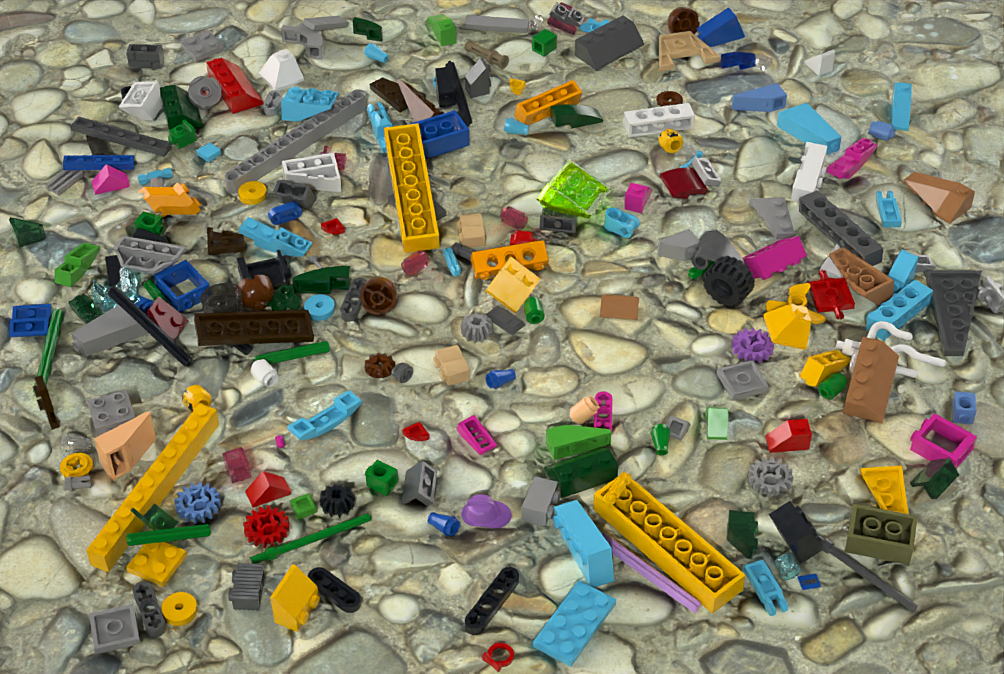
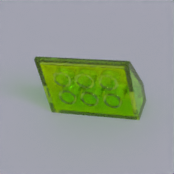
(573, 191)

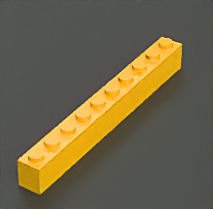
(153, 486)

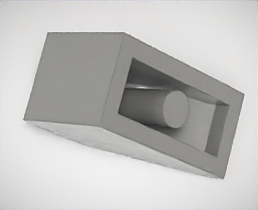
(679, 246)

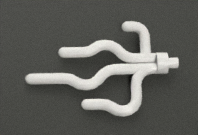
(852, 347)

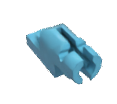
(379, 121)

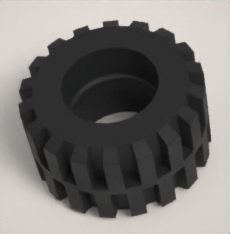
(728, 281)

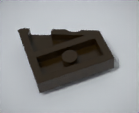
(224, 242)
(44, 402)

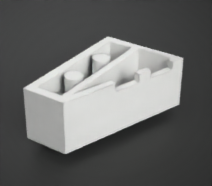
(811, 170)
(316, 171)

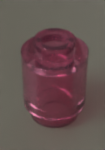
(513, 218)
(415, 262)

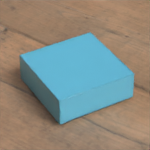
(209, 152)

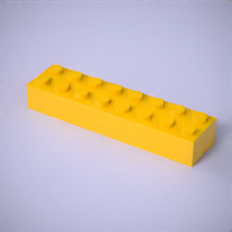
(411, 188)
(672, 545)

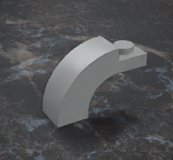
(305, 36)

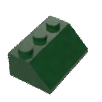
(178, 107)
(583, 471)

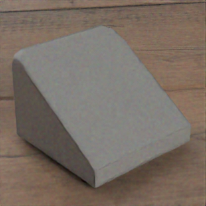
(677, 427)

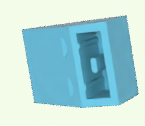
(304, 103)

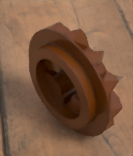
(664, 97)
(374, 370)

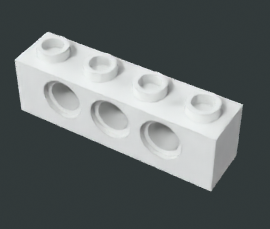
(658, 119)

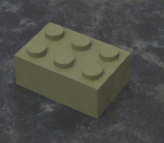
(881, 534)

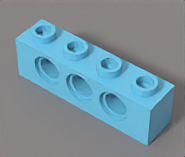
(901, 307)

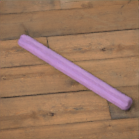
(653, 575)

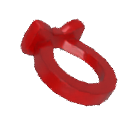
(487, 656)

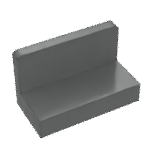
(420, 483)

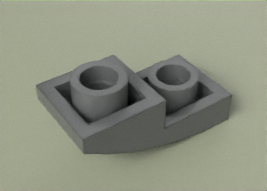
(568, 17)

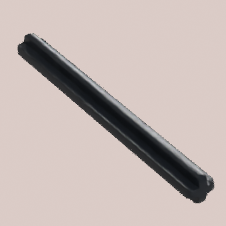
(460, 97)
(156, 332)

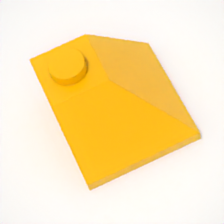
(789, 326)

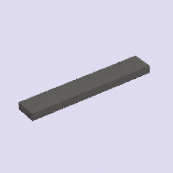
(121, 136)

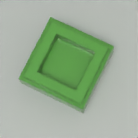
(303, 506)

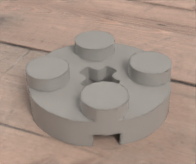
(201, 101)

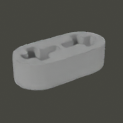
(273, 103)

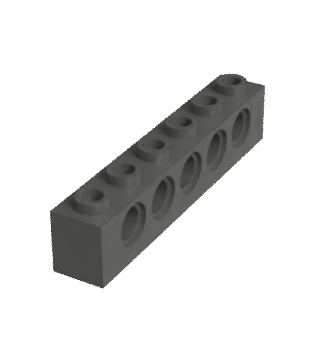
(839, 227)

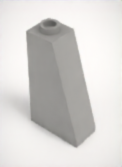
(106, 332)

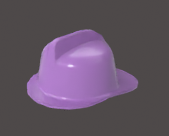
(486, 512)

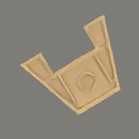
(683, 45)

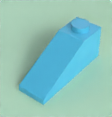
(901, 106)

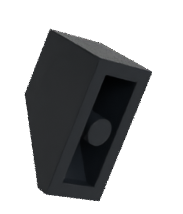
(445, 86)

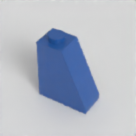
(721, 29)

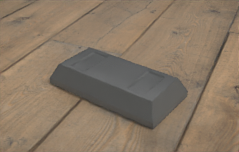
(505, 320)

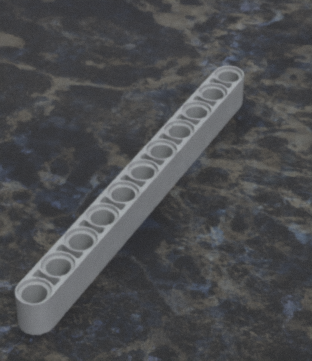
(295, 141)

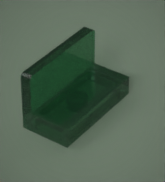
(936, 477)
(156, 518)

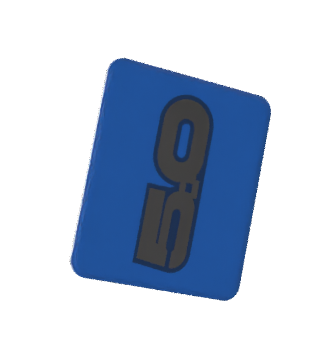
(809, 581)

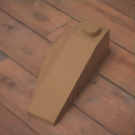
(863, 277)

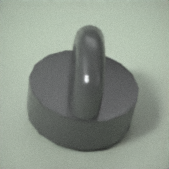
(402, 372)

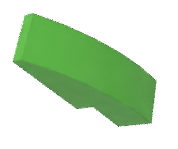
(76, 264)

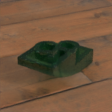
(85, 308)

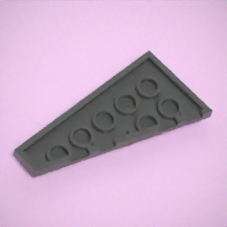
(953, 306)

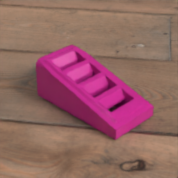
(473, 422)

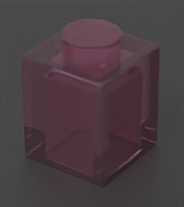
(237, 465)

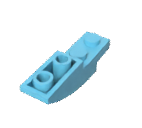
(273, 240)

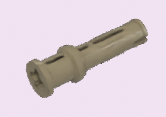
(492, 56)

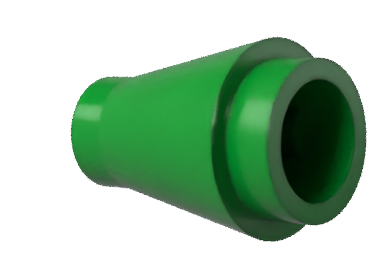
(660, 436)

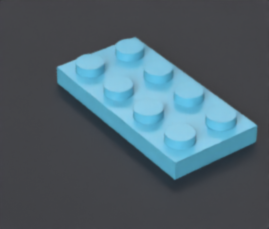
(574, 623)

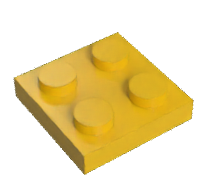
(156, 562)

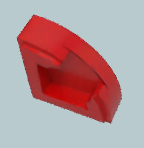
(333, 227)
(416, 432)

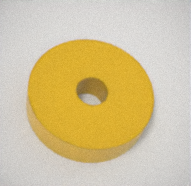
(252, 192)
(179, 617)

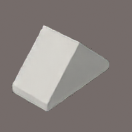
(822, 63)

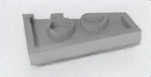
(775, 214)

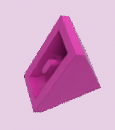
(109, 180)

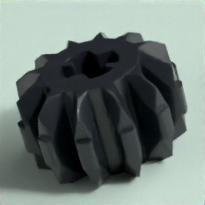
(337, 500)

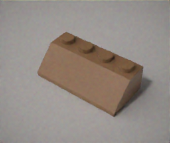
(871, 380)

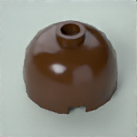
(683, 20)
(256, 292)
(378, 295)

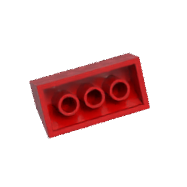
(235, 86)

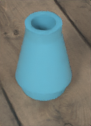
(373, 52)
(514, 126)

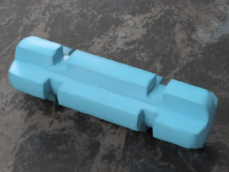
(166, 173)
(452, 261)

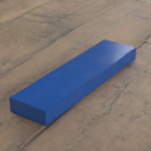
(97, 162)

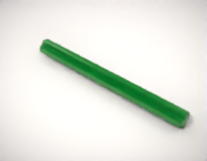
(50, 345)

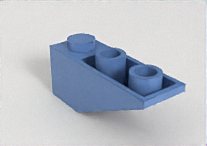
(761, 99)

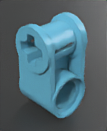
(619, 222)

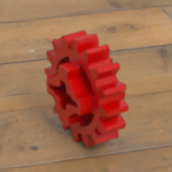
(266, 526)

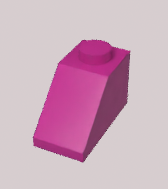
(637, 197)

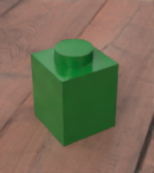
(544, 42)

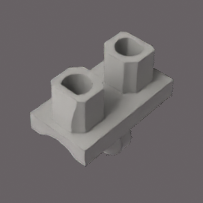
(991, 294)

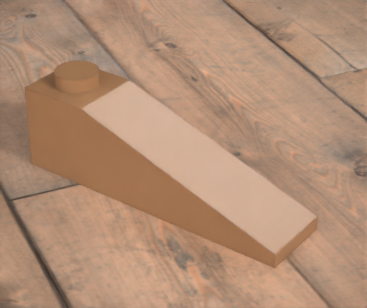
(944, 196)

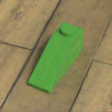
(443, 29)
(573, 440)

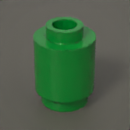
(533, 310)
(832, 385)

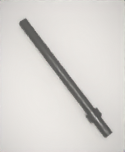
(828, 547)

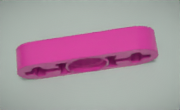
(607, 409)

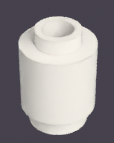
(264, 373)

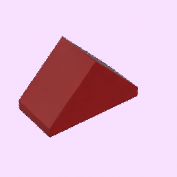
(267, 488)

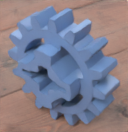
(197, 502)

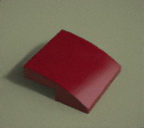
(683, 182)

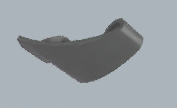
(712, 247)

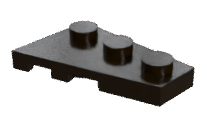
(391, 93)

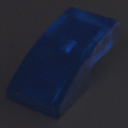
(743, 59)

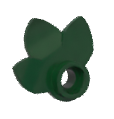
(283, 300)

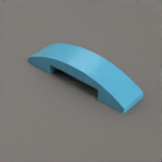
(328, 419)

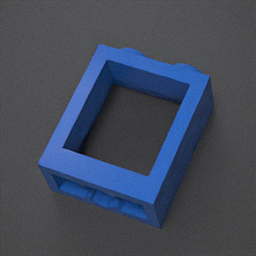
(183, 271)

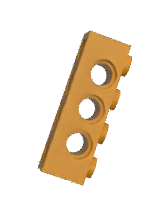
(538, 107)
(535, 250)

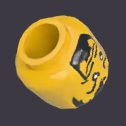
(670, 141)
(194, 395)

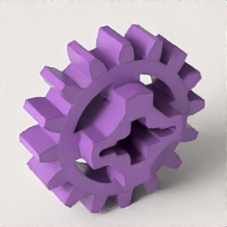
(752, 345)

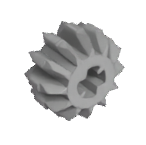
(476, 327)

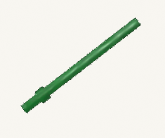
(271, 553)

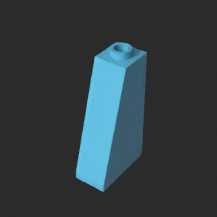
(809, 126)

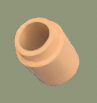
(584, 410)

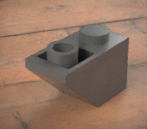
(477, 79)

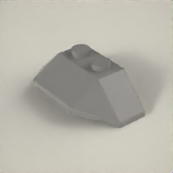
(147, 255)

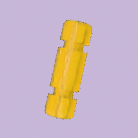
(617, 489)

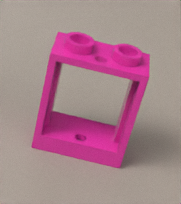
(951, 431)

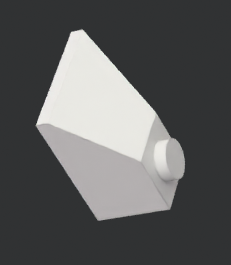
(281, 71)
(143, 100)

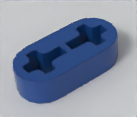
(285, 213)

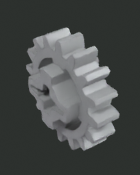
(770, 477)

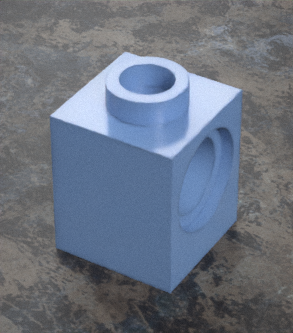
(964, 407)

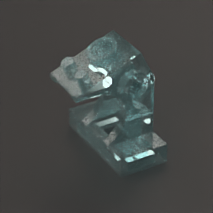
(127, 285)

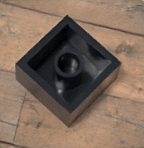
(796, 531)

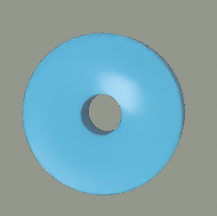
(320, 307)

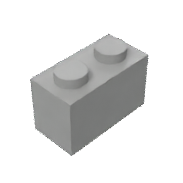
(540, 501)

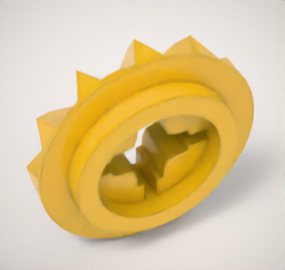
(72, 460)

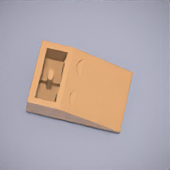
(125, 445)

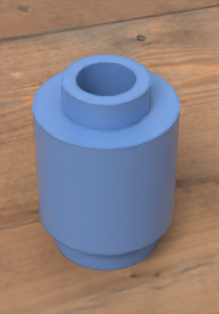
(882, 130)

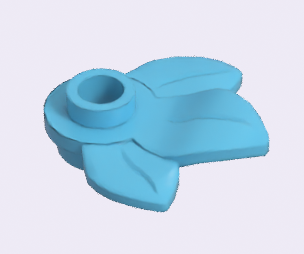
(592, 24)

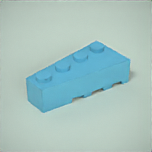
(585, 543)

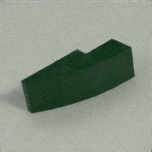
(574, 115)
(323, 280)

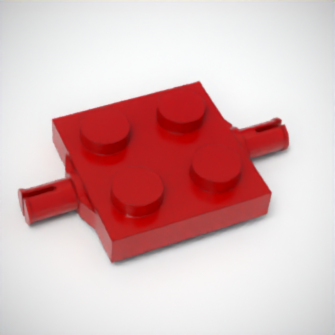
(831, 295)

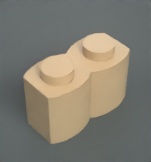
(471, 230)
(451, 365)

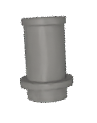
(76, 482)

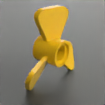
(797, 297)

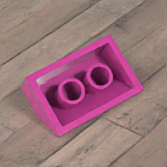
(775, 257)

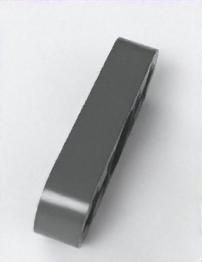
(355, 305)
(155, 614)

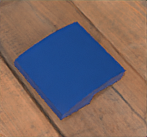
(30, 320)

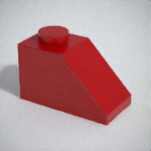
(790, 436)

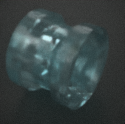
(787, 566)

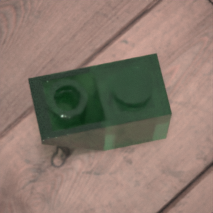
(741, 532)

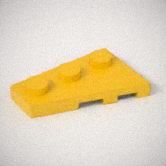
(887, 487)

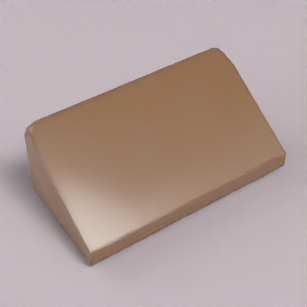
(619, 307)

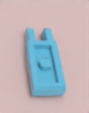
(888, 210)
(765, 586)

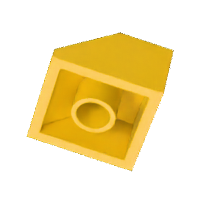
(512, 284)
(294, 599)

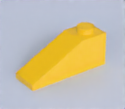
(823, 365)

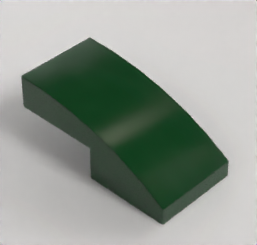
(368, 28)

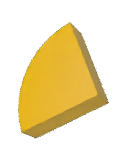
(517, 86)

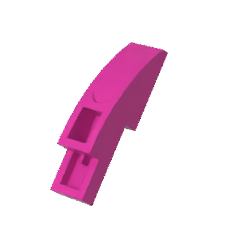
(853, 160)

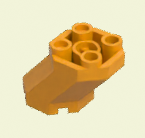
(171, 200)

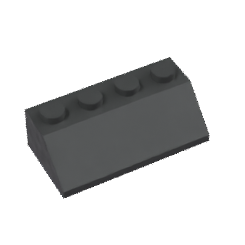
(608, 43)

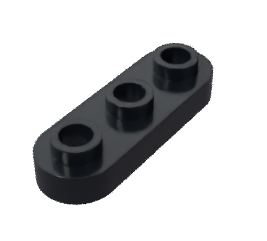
(330, 584)

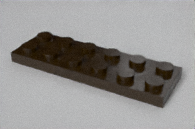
(253, 327)

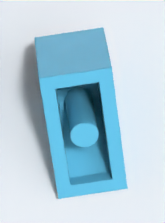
(903, 270)

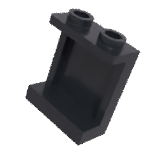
(273, 268)

